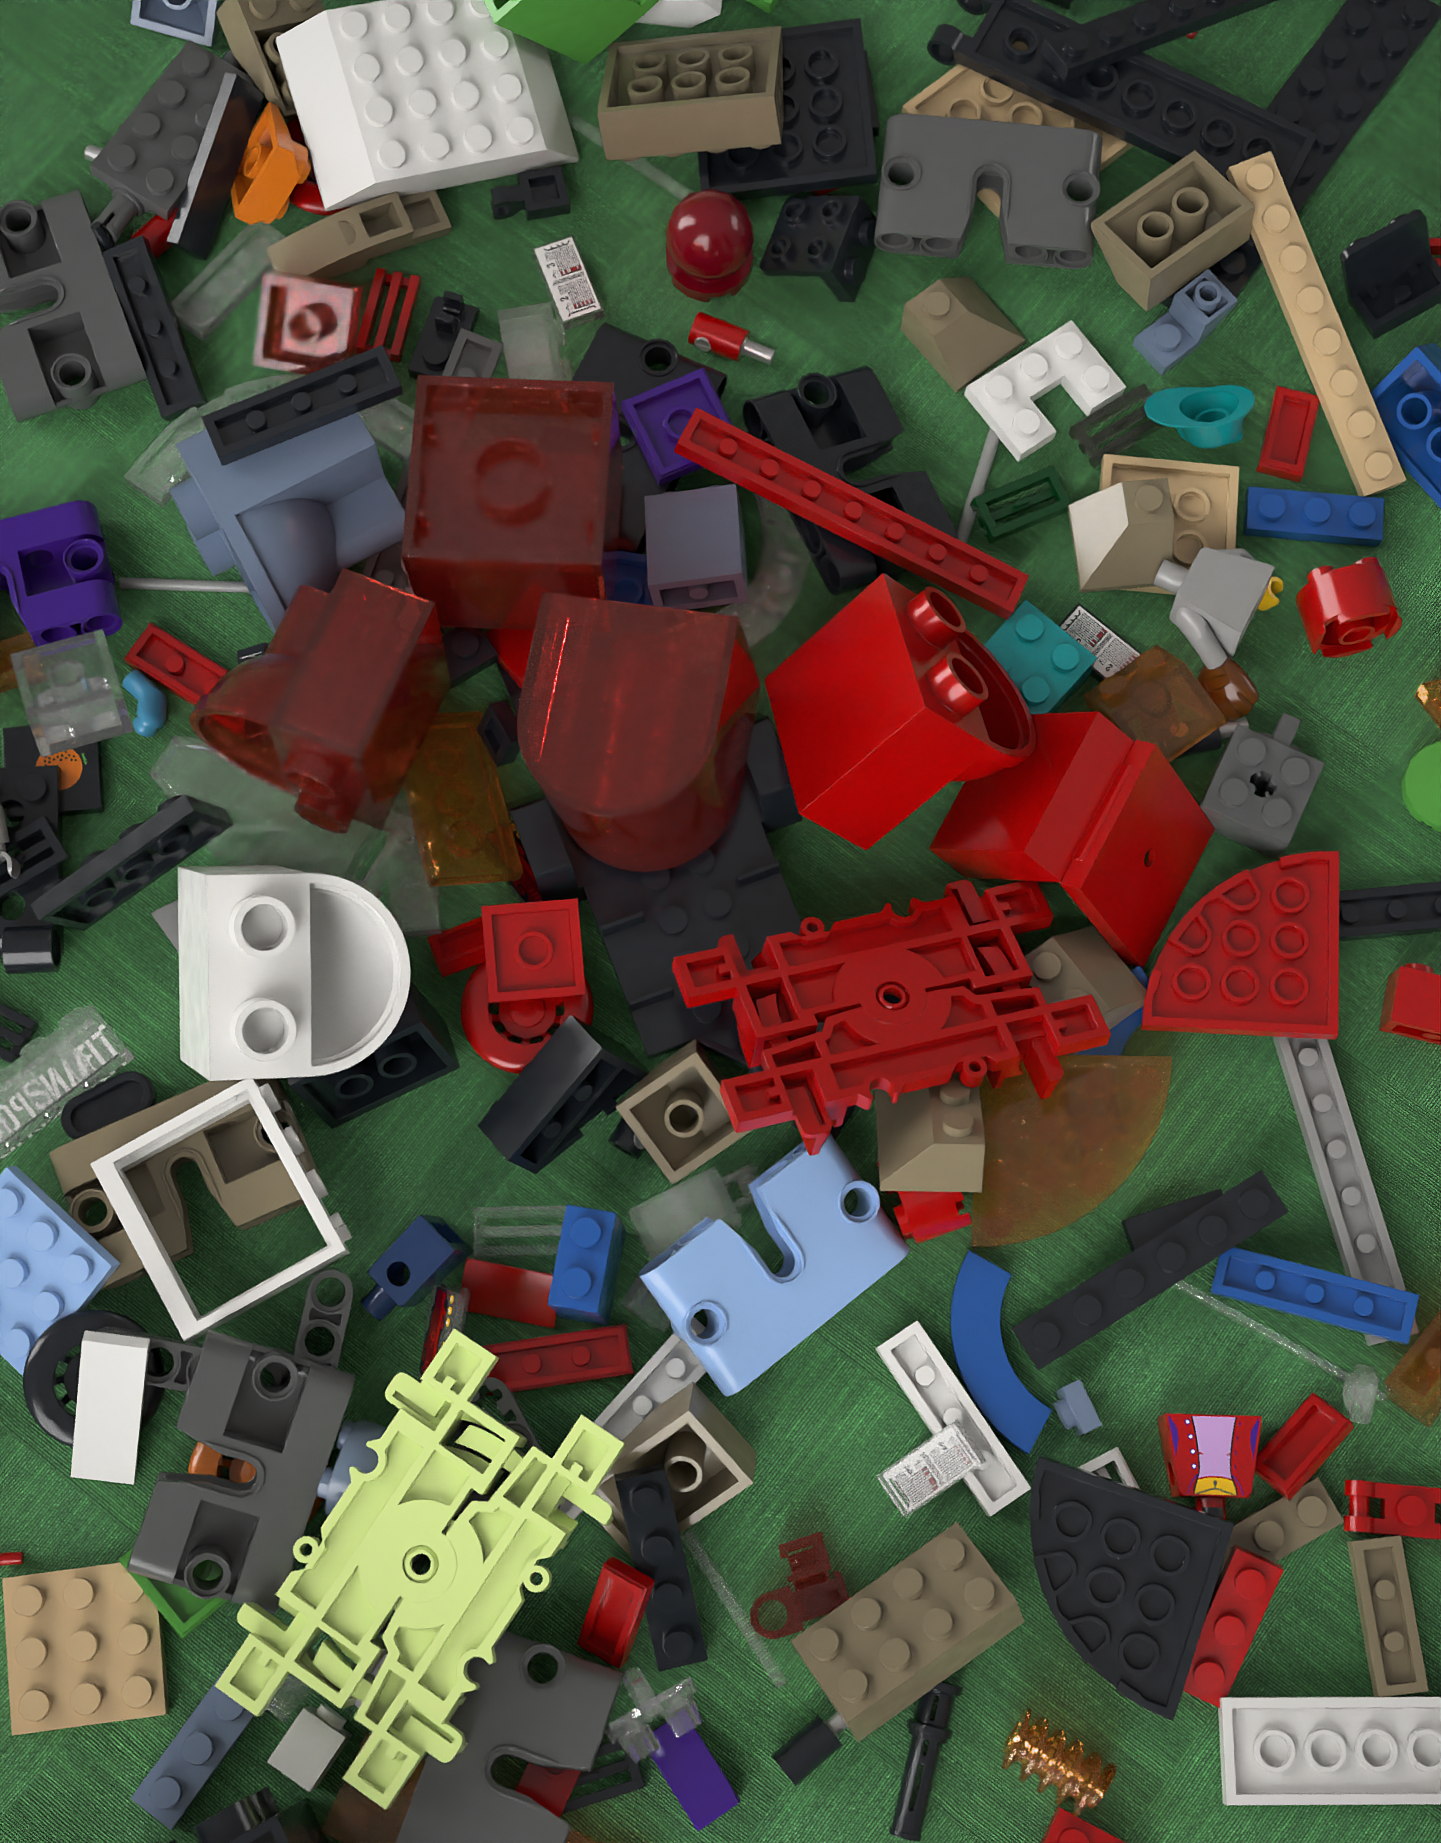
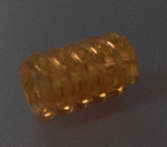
(1057, 1763)

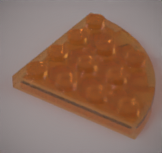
(1066, 1152)

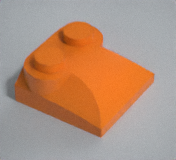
(268, 170)

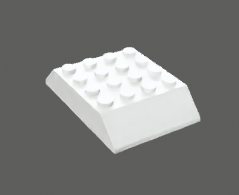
(420, 99)

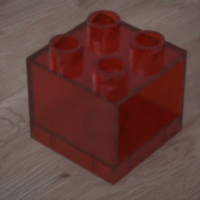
(511, 496)

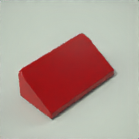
(509, 1292)

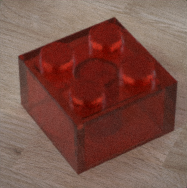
(305, 322)

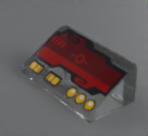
(446, 1311)

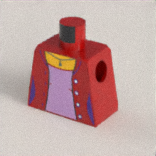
(1210, 1457)

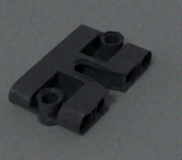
(625, 360)
(840, 435)

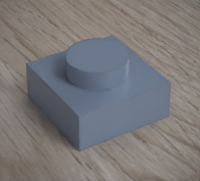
(1076, 1409)

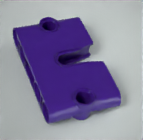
(46, 572)

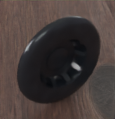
(52, 1347)

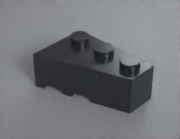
(559, 1093)

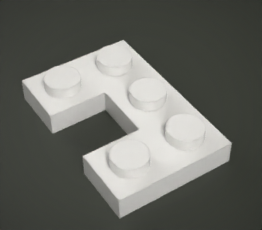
(1008, 391)

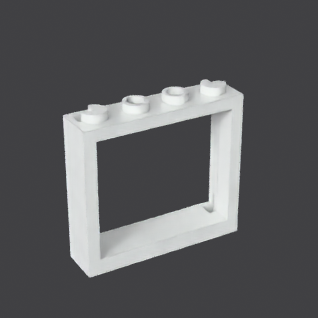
(149, 1247)

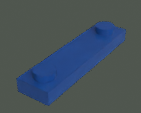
(1315, 1294)

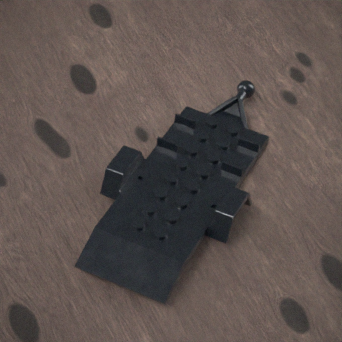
(680, 909)

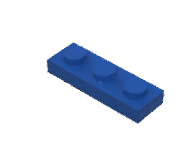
(1313, 516)

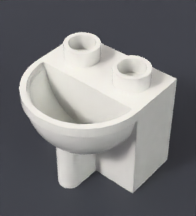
(284, 972)

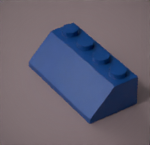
(1412, 415)

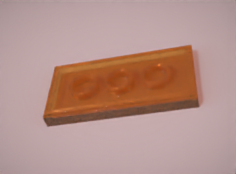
(460, 806)

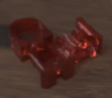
(814, 1591)

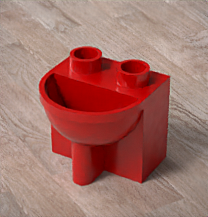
(892, 711)

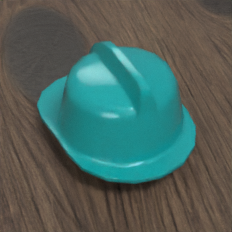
(1202, 414)

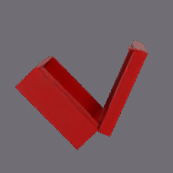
(1085, 818)

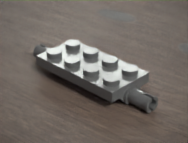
(159, 140)

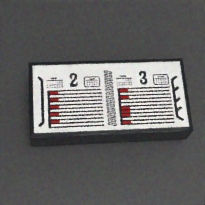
(1104, 643)

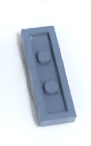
(193, 1757)

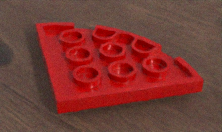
(1255, 956)

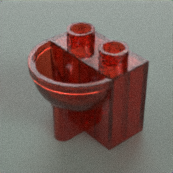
(334, 701)

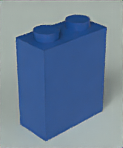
(587, 1265)

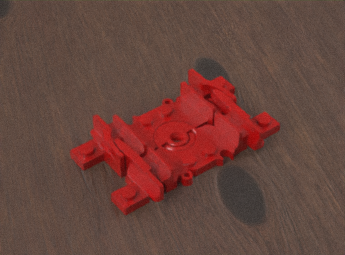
(958, 1008)

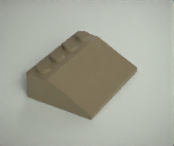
(692, 94)

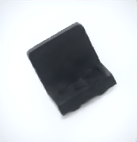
(823, 239)
(1392, 274)

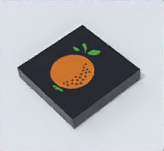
(79, 767)

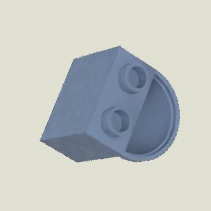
(289, 510)

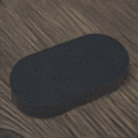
(107, 1103)

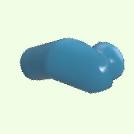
(151, 703)

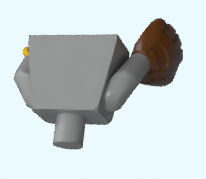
(1213, 613)

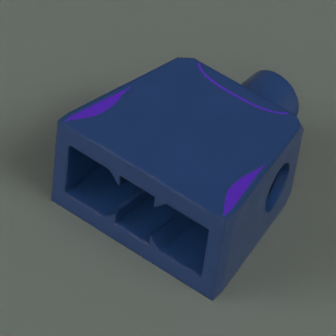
(429, 1251)

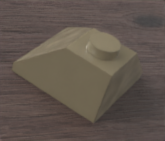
(959, 330)
(1122, 535)

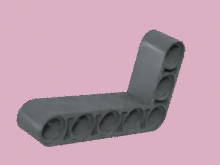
(312, 1315)

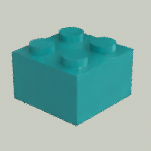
(1040, 659)

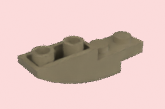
(360, 233)

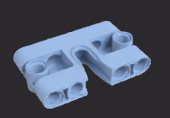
(825, 1266)

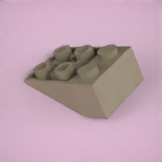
(252, 35)

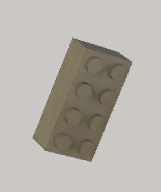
(908, 1631)

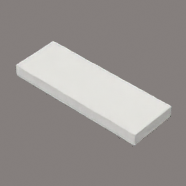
(109, 1407)

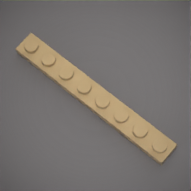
(1317, 328)

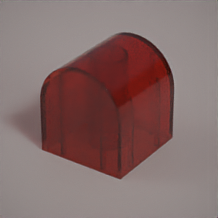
(638, 725)

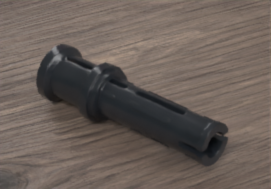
(909, 1821)

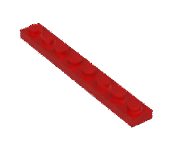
(851, 513)

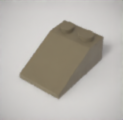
(701, 1456)

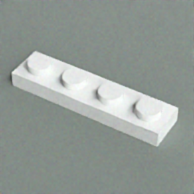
(941, 1401)

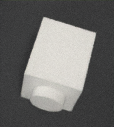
(311, 1746)

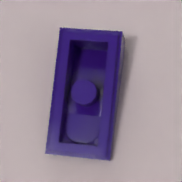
(693, 1776)

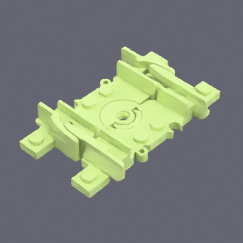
(439, 1616)

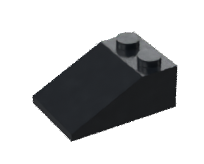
(408, 1059)

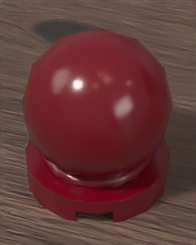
(709, 245)

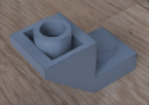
(1190, 320)

